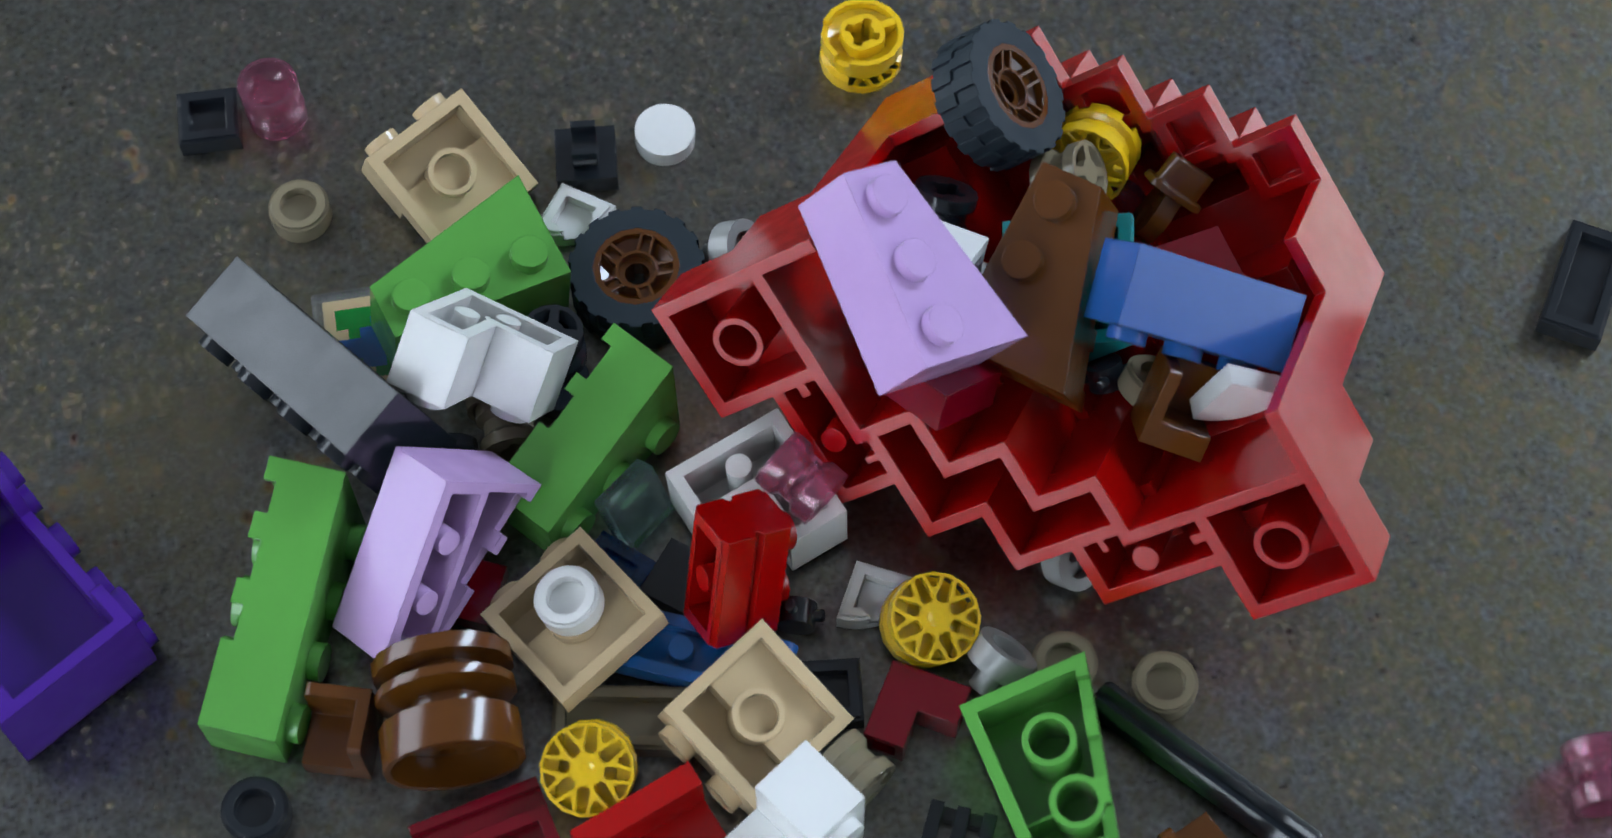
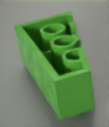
(283, 612)
(1047, 753)

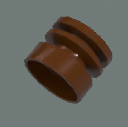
(447, 710)

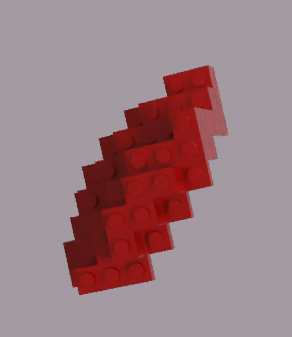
(1274, 489)

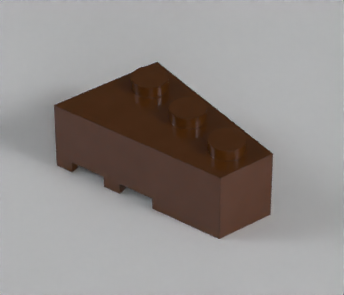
(1045, 280)

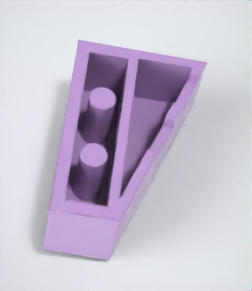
(903, 280)
(426, 541)

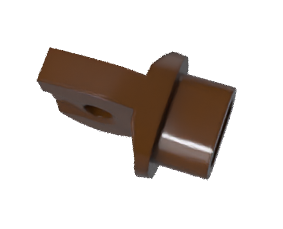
(1175, 185)

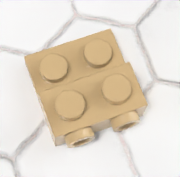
(442, 164)
(575, 664)
(750, 716)

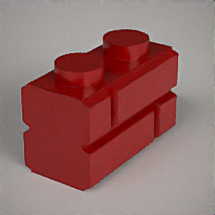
(738, 566)

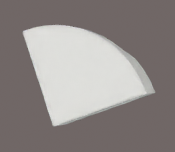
(572, 213)
(1233, 394)
(865, 595)

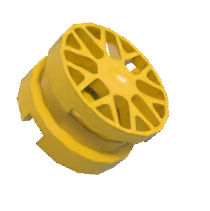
(877, 47)
(1110, 135)
(929, 620)
(588, 767)

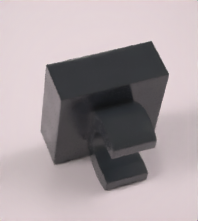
(586, 156)

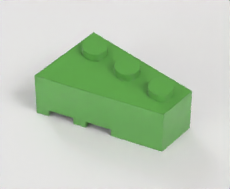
(492, 250)
(612, 420)

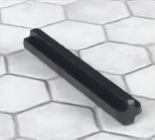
(1197, 767)

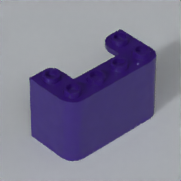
(62, 631)

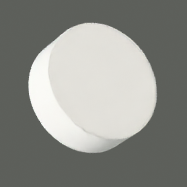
(664, 134)
(569, 600)

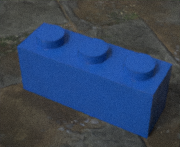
(1192, 307)

